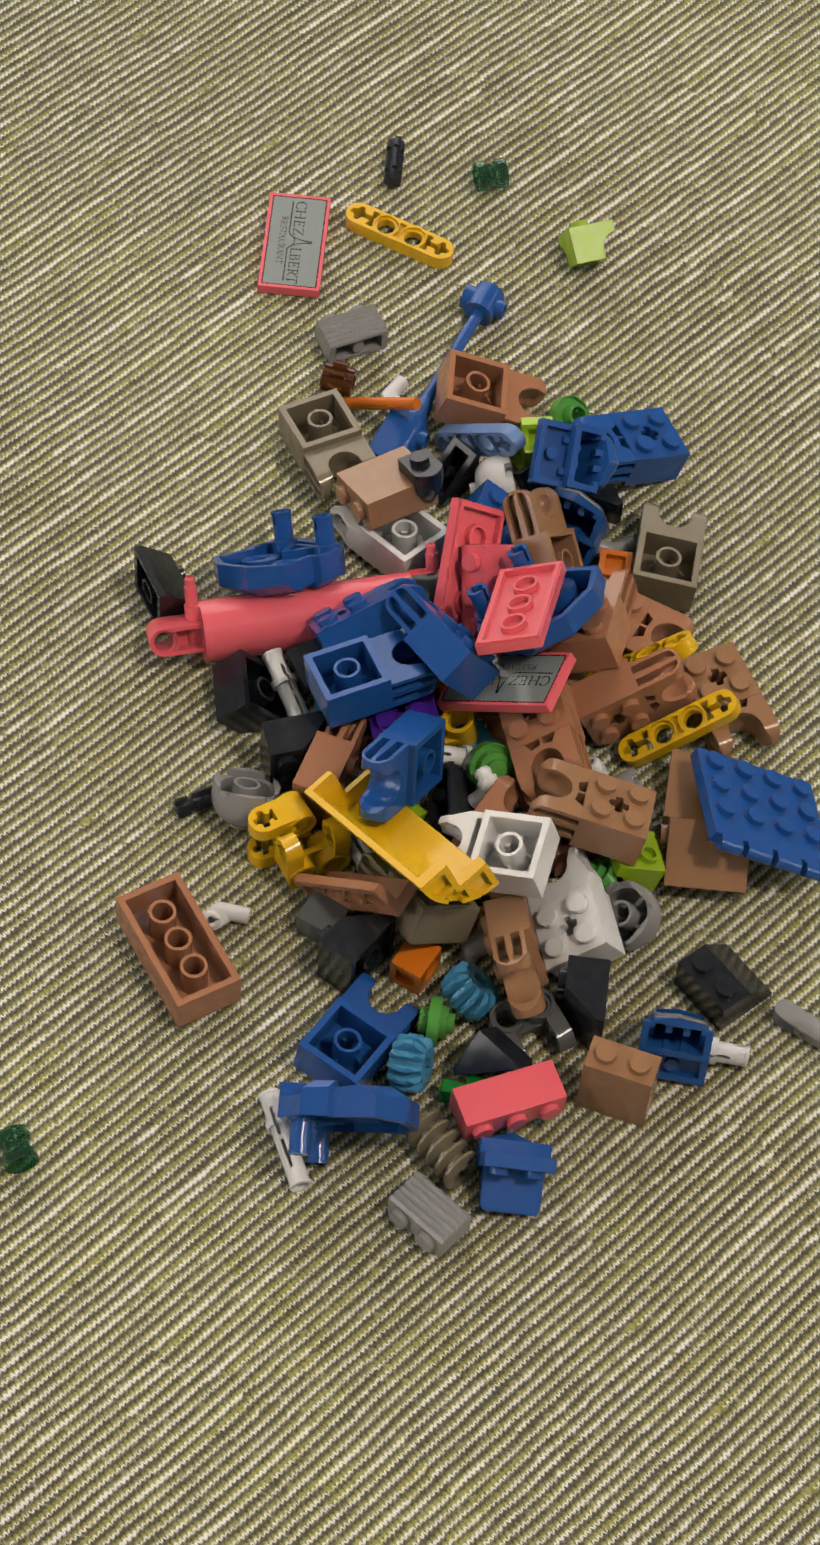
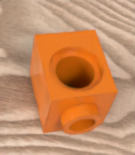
(415, 965)

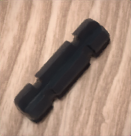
(394, 162)
(198, 801)

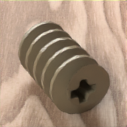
(441, 1151)

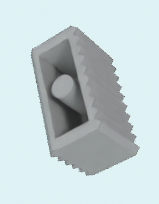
(351, 333)
(428, 1214)

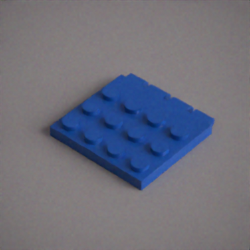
(758, 813)

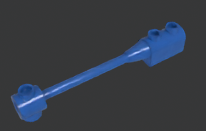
(410, 426)

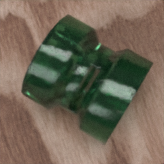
(490, 174)
(16, 1148)

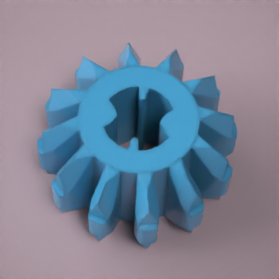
(470, 990)
(410, 1062)

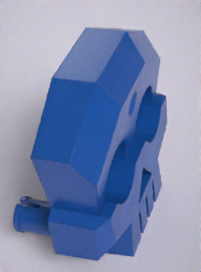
(285, 562)
(577, 601)
(326, 1108)

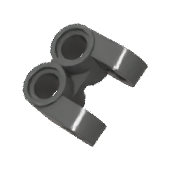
(550, 1022)

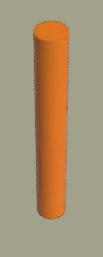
(382, 403)

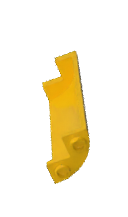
(406, 844)

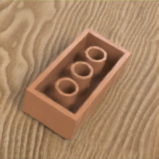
(178, 949)

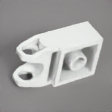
(394, 545)
(512, 844)
(575, 916)

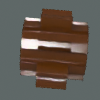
(338, 376)

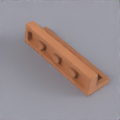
(360, 891)

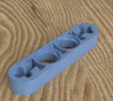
(483, 438)

